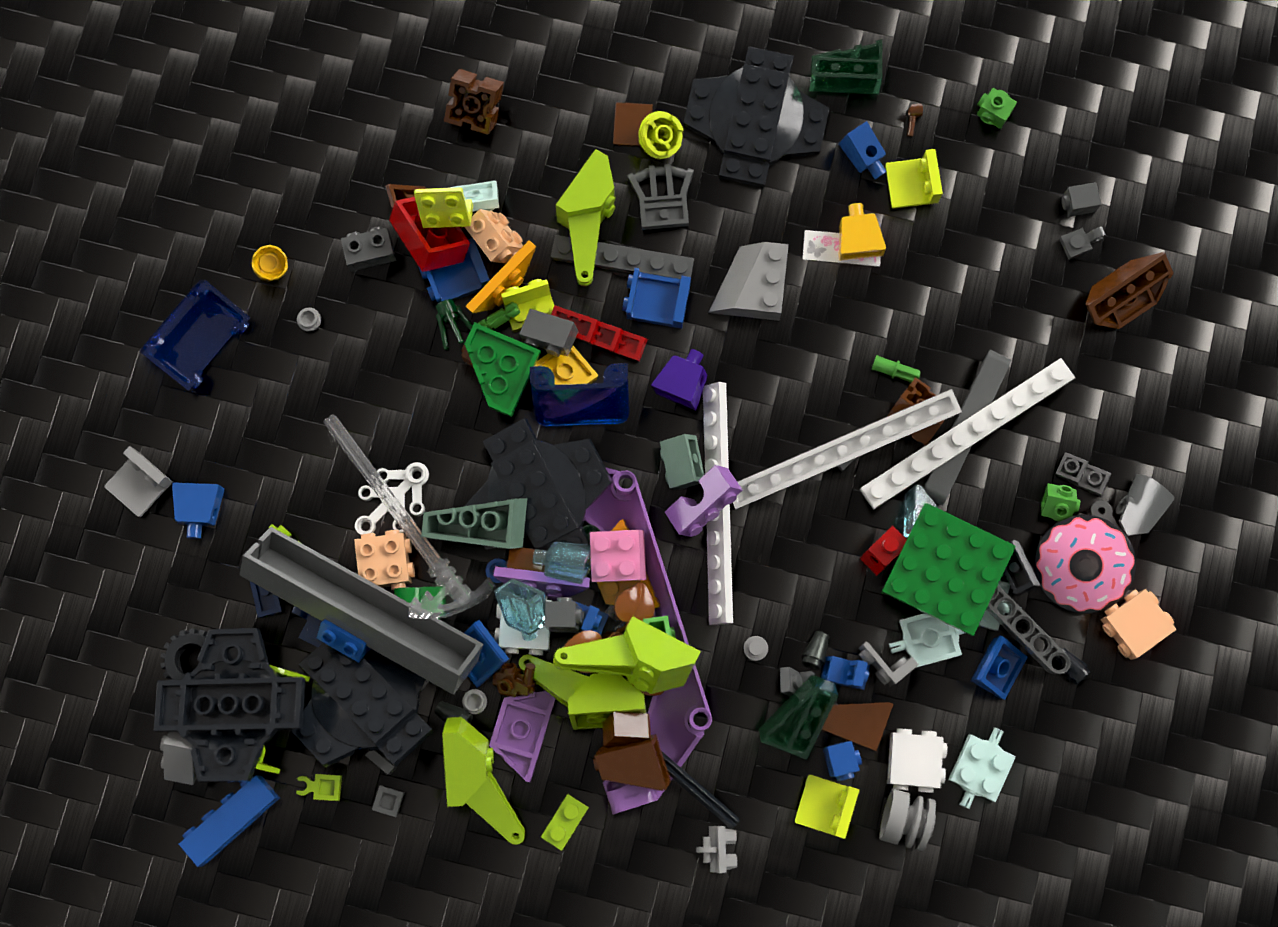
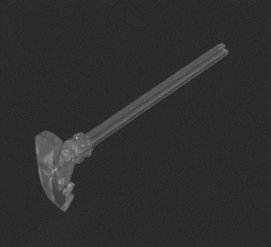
(430, 606)

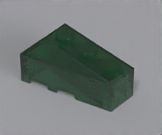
(800, 718)

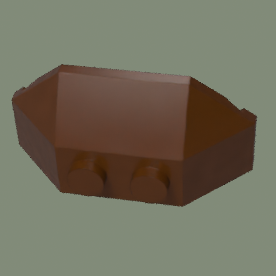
(1129, 291)

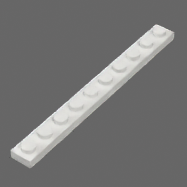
(967, 433)
(847, 447)
(718, 529)

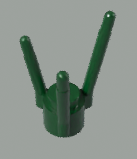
(449, 313)

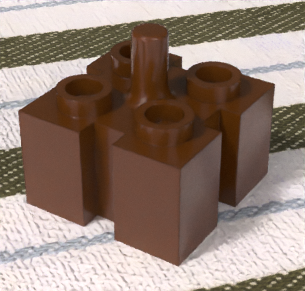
(473, 101)
(914, 394)

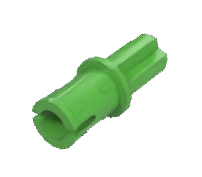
(895, 369)

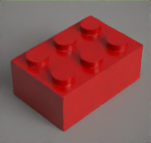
(428, 246)

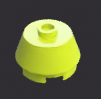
(660, 134)

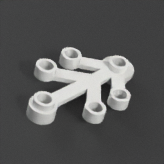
(399, 492)

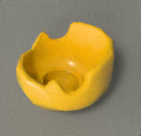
(269, 263)

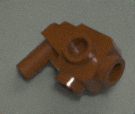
(512, 682)

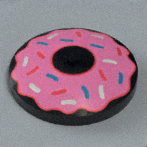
(1085, 563)

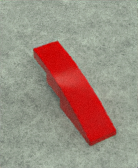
(604, 335)

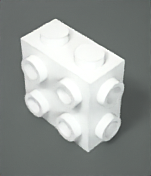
(512, 640)
(916, 760)

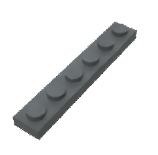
(627, 259)

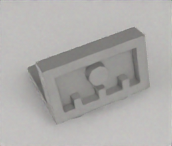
(138, 483)
(884, 674)

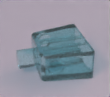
(565, 561)
(522, 607)

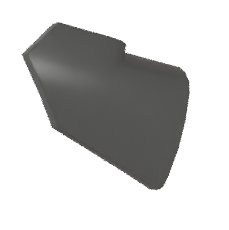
(1143, 505)

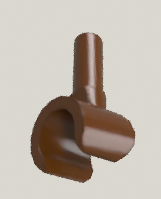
(915, 110)

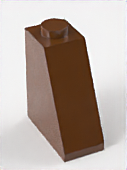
(859, 723)
(634, 764)

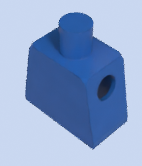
(861, 143)
(196, 506)

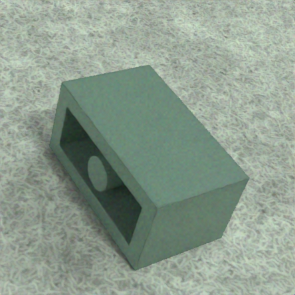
(682, 461)

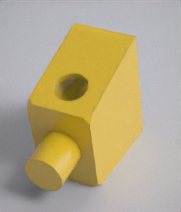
(860, 235)

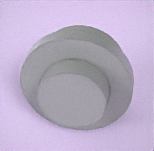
(309, 319)
(755, 648)
(474, 701)

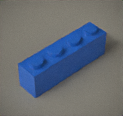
(228, 821)

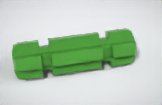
(501, 316)

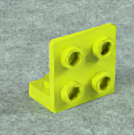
(914, 181)
(443, 207)
(533, 296)
(826, 806)

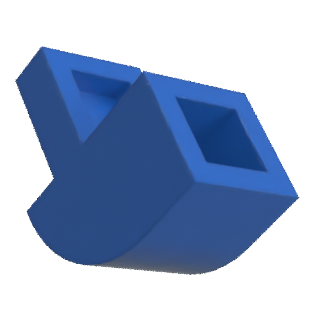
(594, 618)
(845, 672)

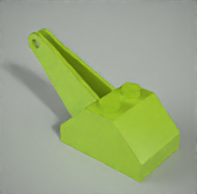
(584, 208)
(643, 655)
(587, 698)
(470, 778)

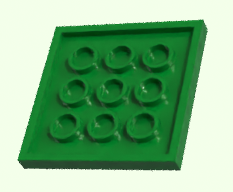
(948, 569)

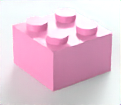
(618, 555)

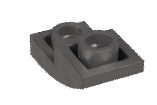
(1083, 475)

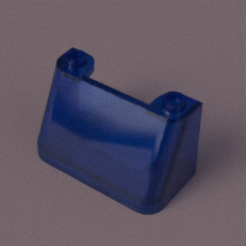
(194, 334)
(580, 402)

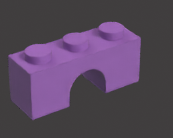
(719, 490)

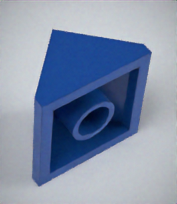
(999, 667)

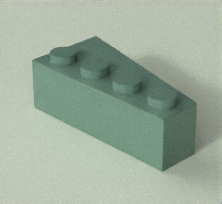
(483, 524)

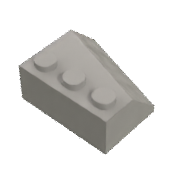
(754, 282)

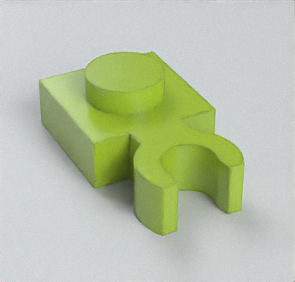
(324, 787)

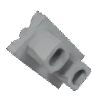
(715, 849)

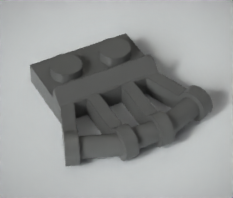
(662, 210)

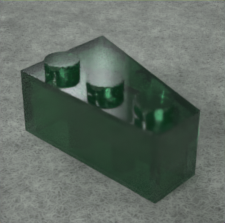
(848, 70)

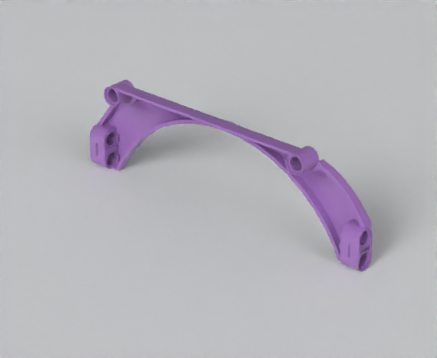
(675, 706)

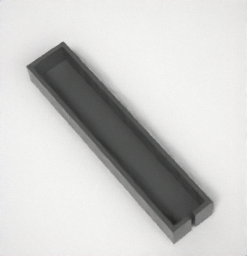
(360, 608)

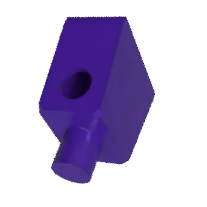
(682, 380)

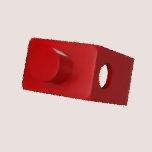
(884, 550)

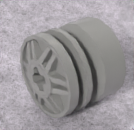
(909, 820)

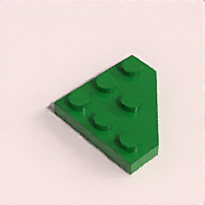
(500, 366)

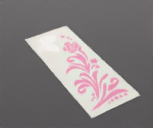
(825, 247)

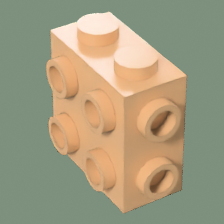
(494, 235)
(385, 559)
(1137, 623)

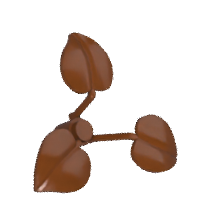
(630, 603)

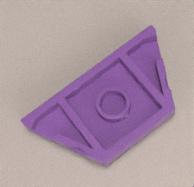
(551, 587)
(522, 730)

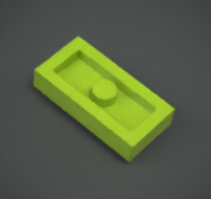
(564, 822)

